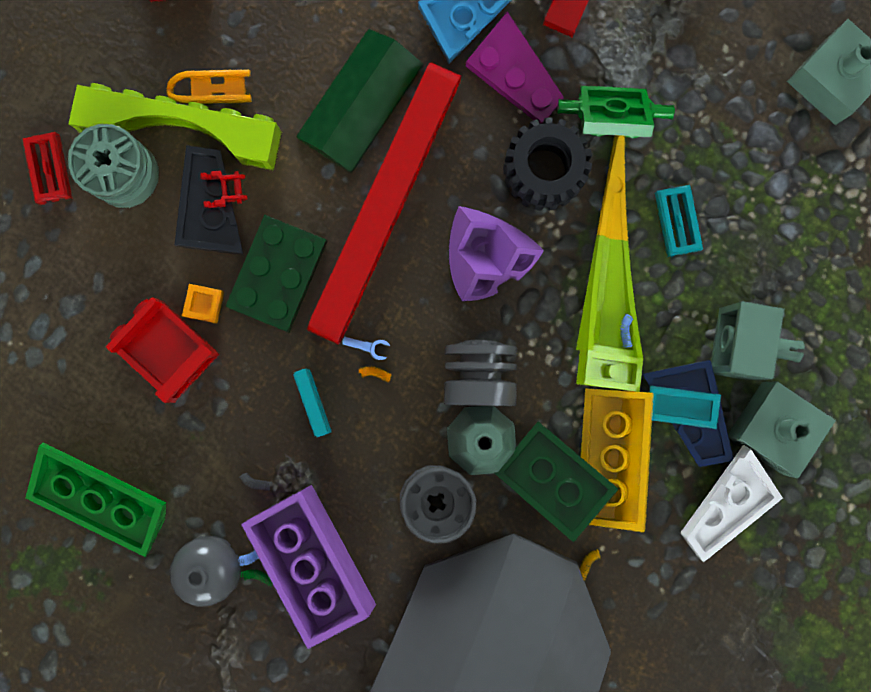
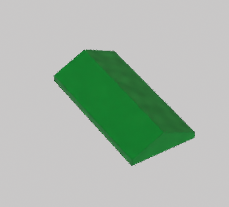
(95, 500)

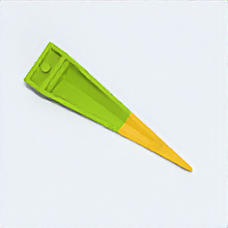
(610, 294)

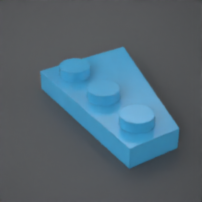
(458, 21)

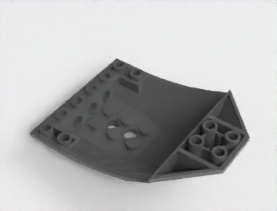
(498, 623)

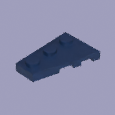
(704, 444)

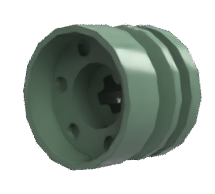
(127, 179)

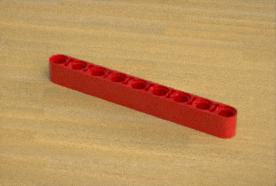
(384, 203)

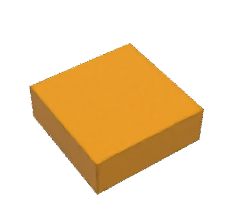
(203, 303)

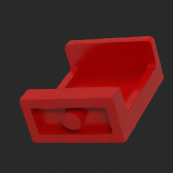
(162, 349)

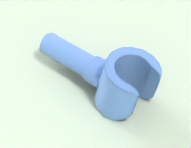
(365, 346)

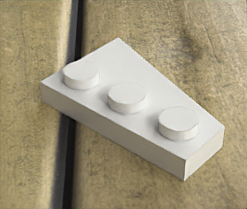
(731, 506)

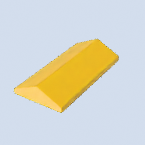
(618, 447)

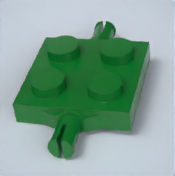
(615, 111)

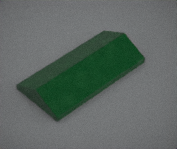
(360, 99)

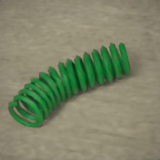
(246, 575)

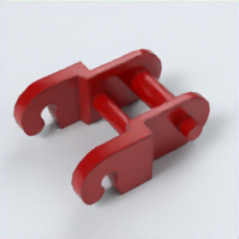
(236, 177)

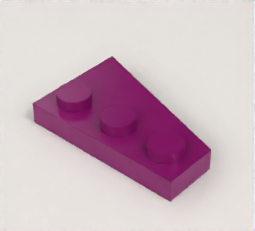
(515, 71)

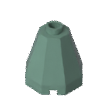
(469, 427)

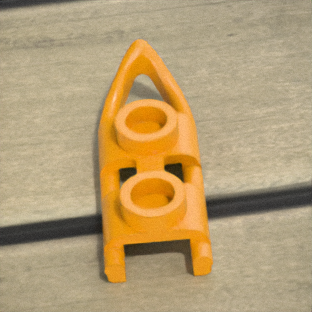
(203, 89)

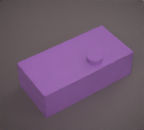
(309, 566)

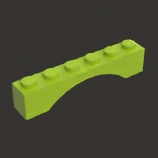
(249, 139)

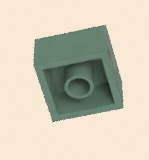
(837, 73)
(750, 342)
(781, 428)

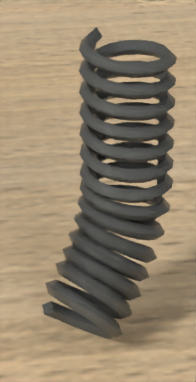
(255, 482)

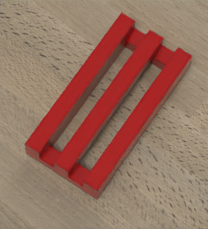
(59, 164)

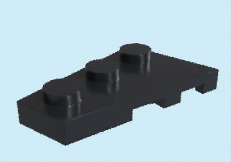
(200, 226)

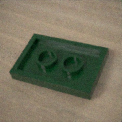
(276, 273)
(556, 481)

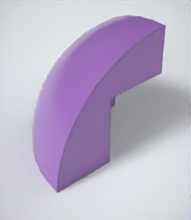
(487, 253)

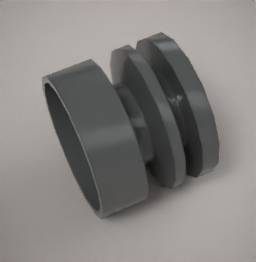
(480, 374)
(442, 523)

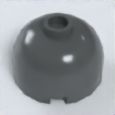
(205, 571)

